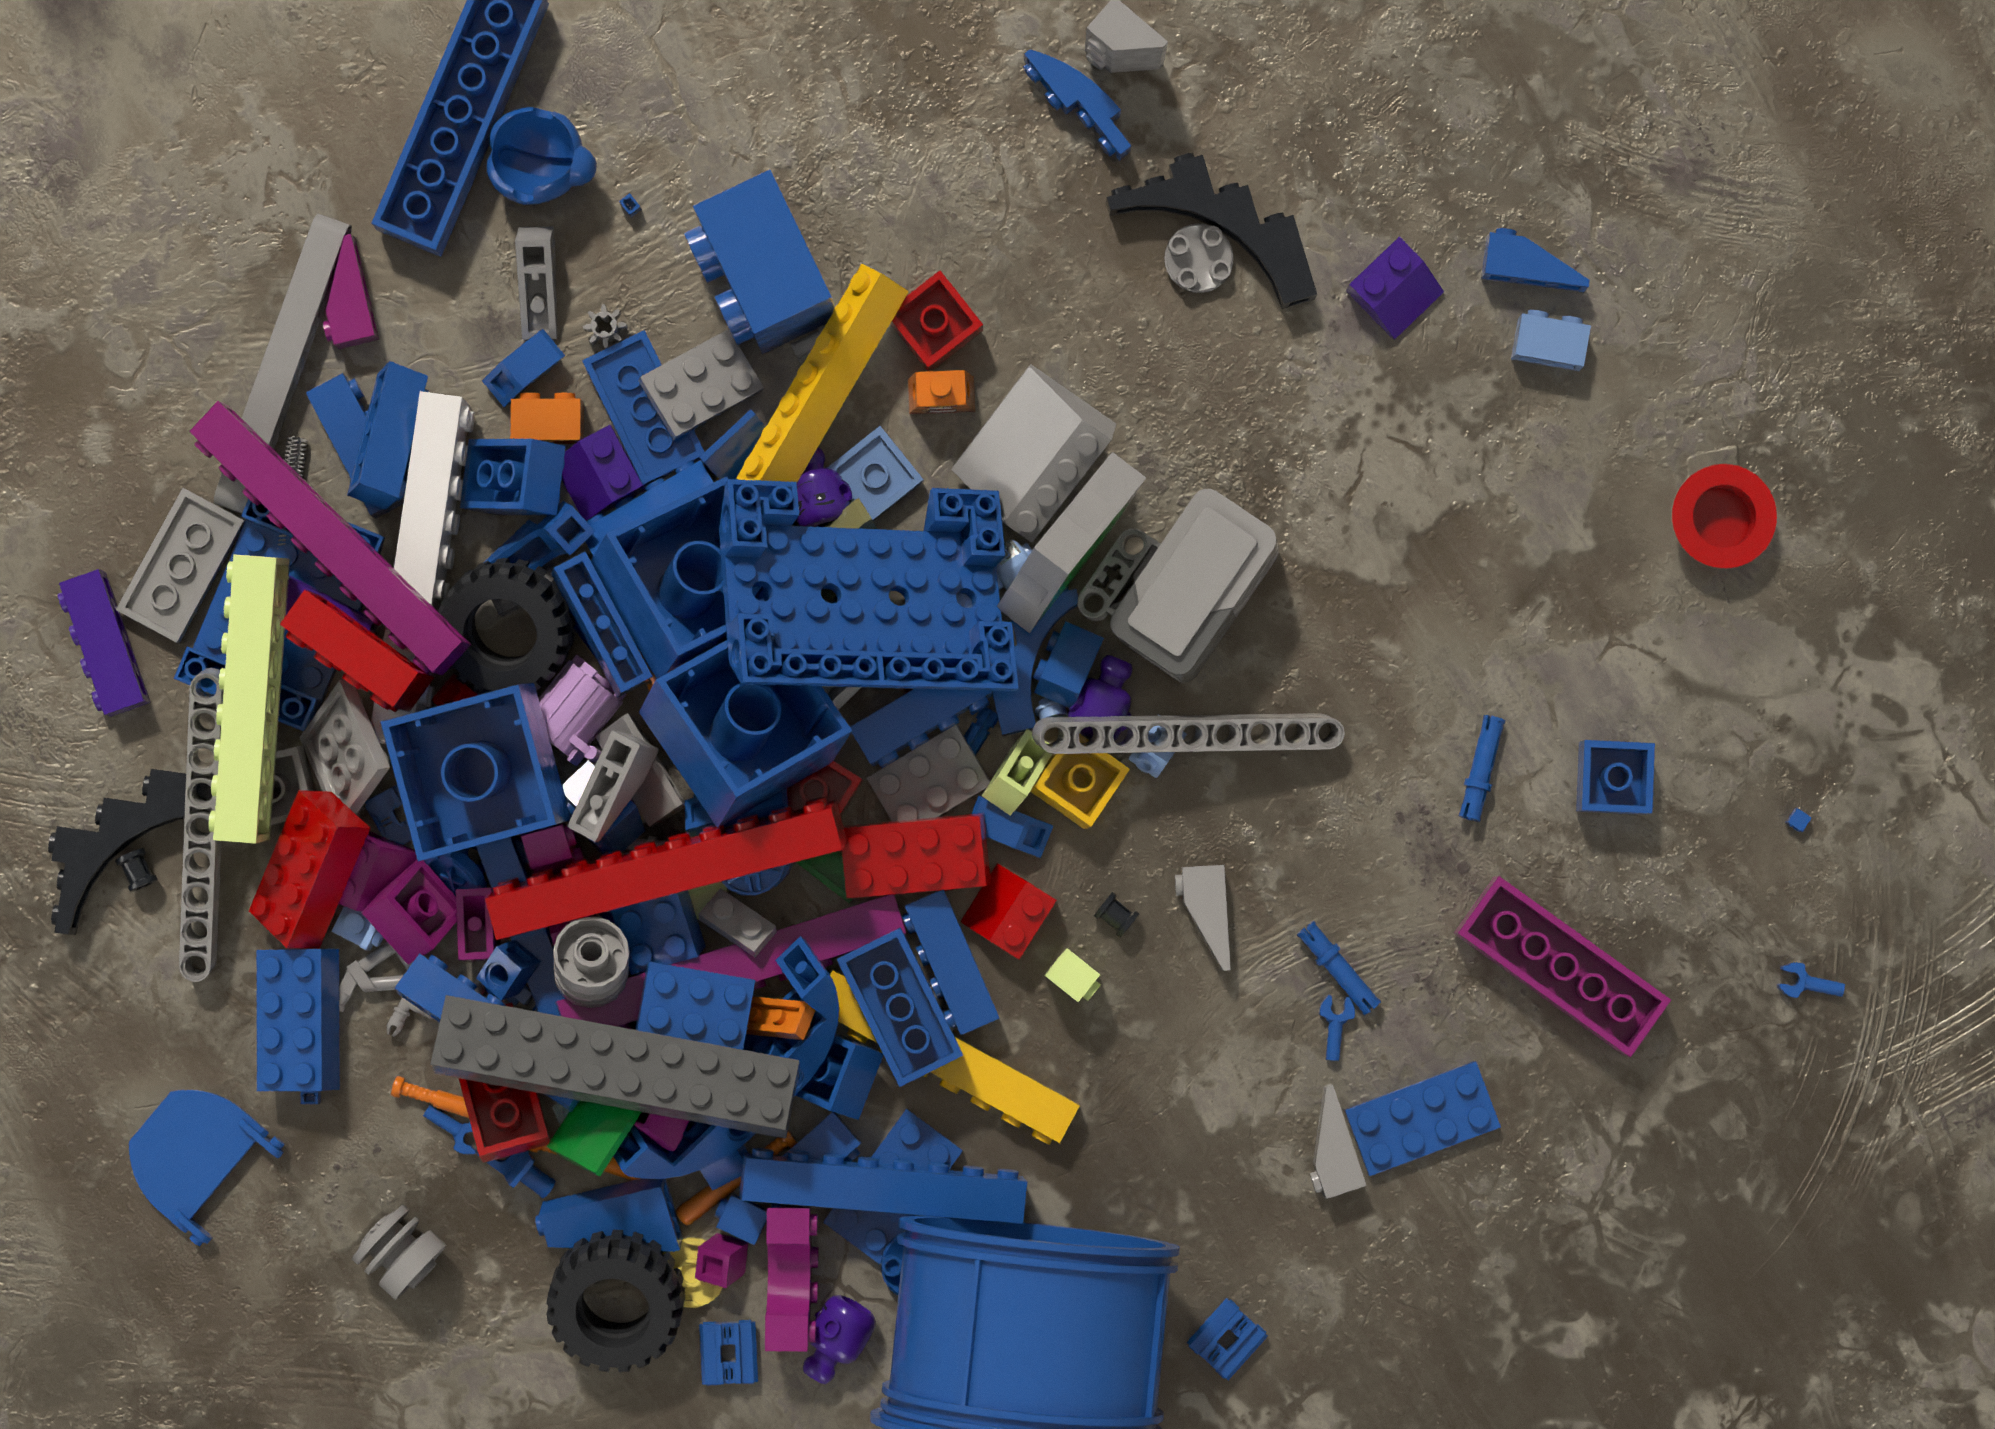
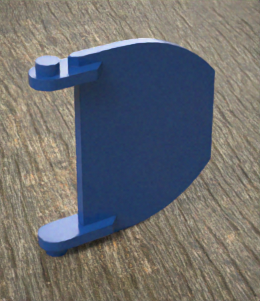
(190, 1151)

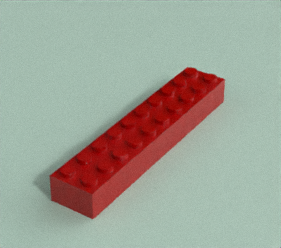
(665, 869)

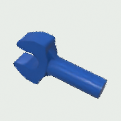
(1807, 982)
(1335, 1025)
(453, 1127)

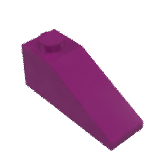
(349, 304)

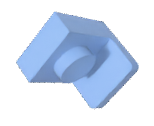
(357, 929)

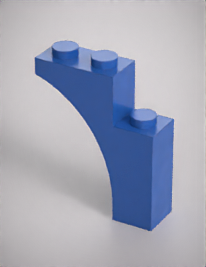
(1015, 707)

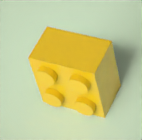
(1079, 784)

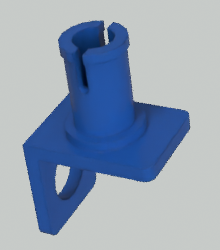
(521, 1168)

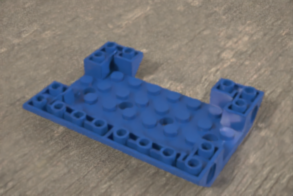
(864, 634)

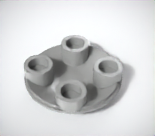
(1199, 258)

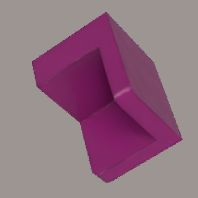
(721, 1260)

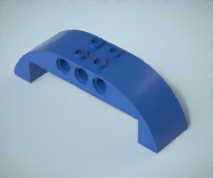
(708, 1143)

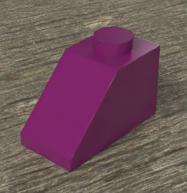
(474, 925)

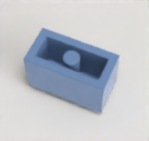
(1551, 340)

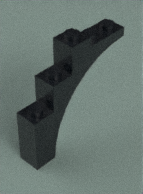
(1190, 193)
(120, 824)

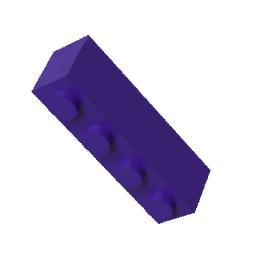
(103, 642)

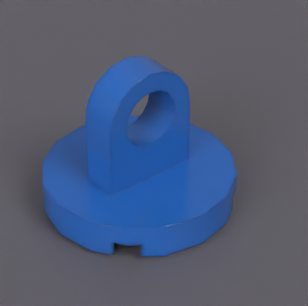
(458, 870)

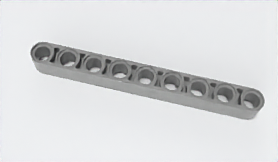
(289, 343)
(1174, 725)
(198, 841)

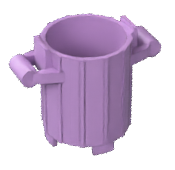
(577, 709)

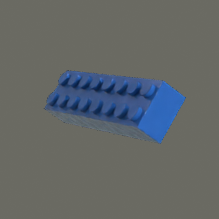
(457, 121)

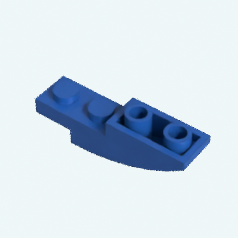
(1072, 89)

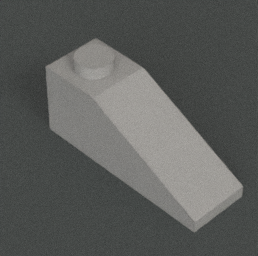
(537, 280)
(612, 784)
(1205, 900)
(1334, 1154)

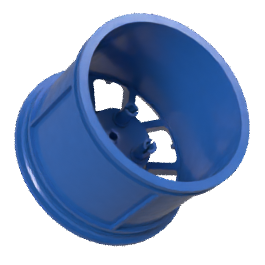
(1026, 1327)

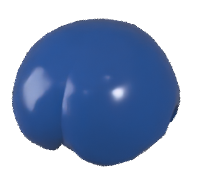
(537, 156)

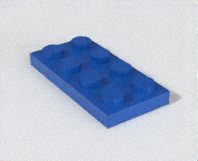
(639, 426)
(1422, 1118)
(909, 1141)

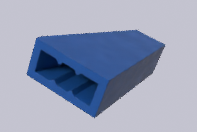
(629, 1206)

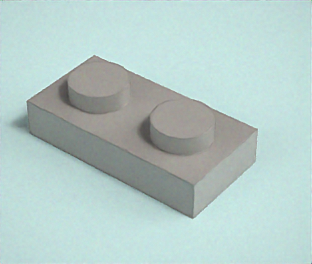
(737, 922)

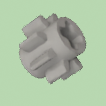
(606, 317)

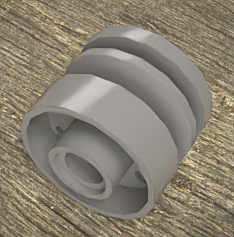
(591, 962)
(399, 1252)

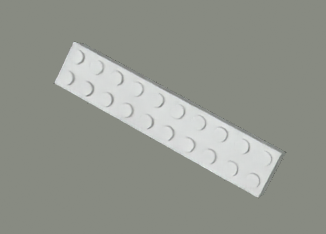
(429, 512)

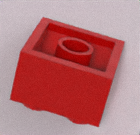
(1008, 911)

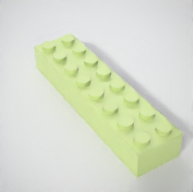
(249, 699)

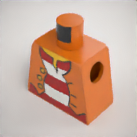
(941, 392)

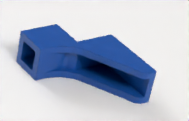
(546, 540)

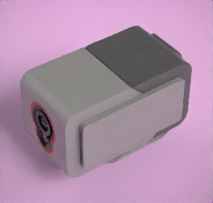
(1185, 586)

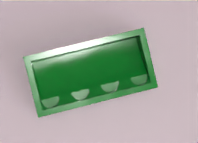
(592, 1135)

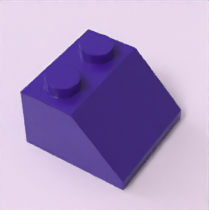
(1395, 288)
(599, 473)

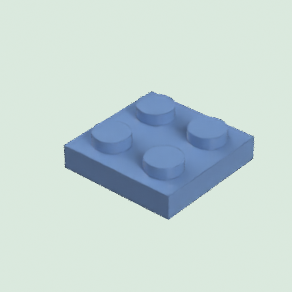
(877, 472)

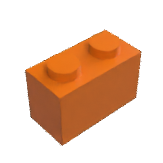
(548, 420)

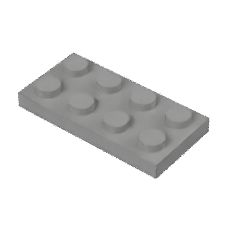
(180, 565)

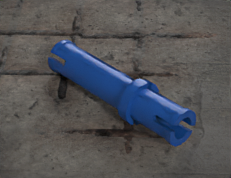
(1478, 782)
(1338, 967)

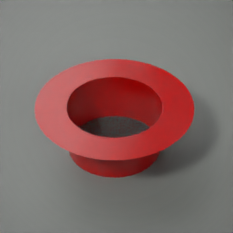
(1724, 516)

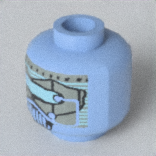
(1012, 562)

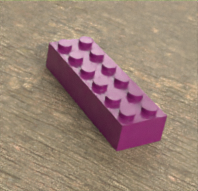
(1562, 966)

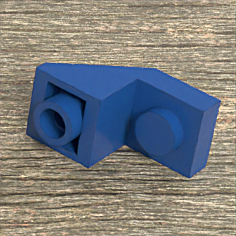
(523, 367)
(1016, 831)

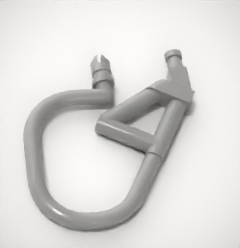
(357, 975)

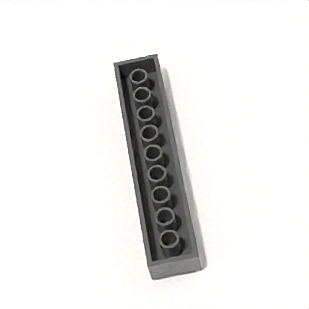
(615, 1066)

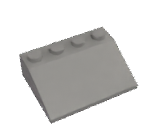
(1034, 450)

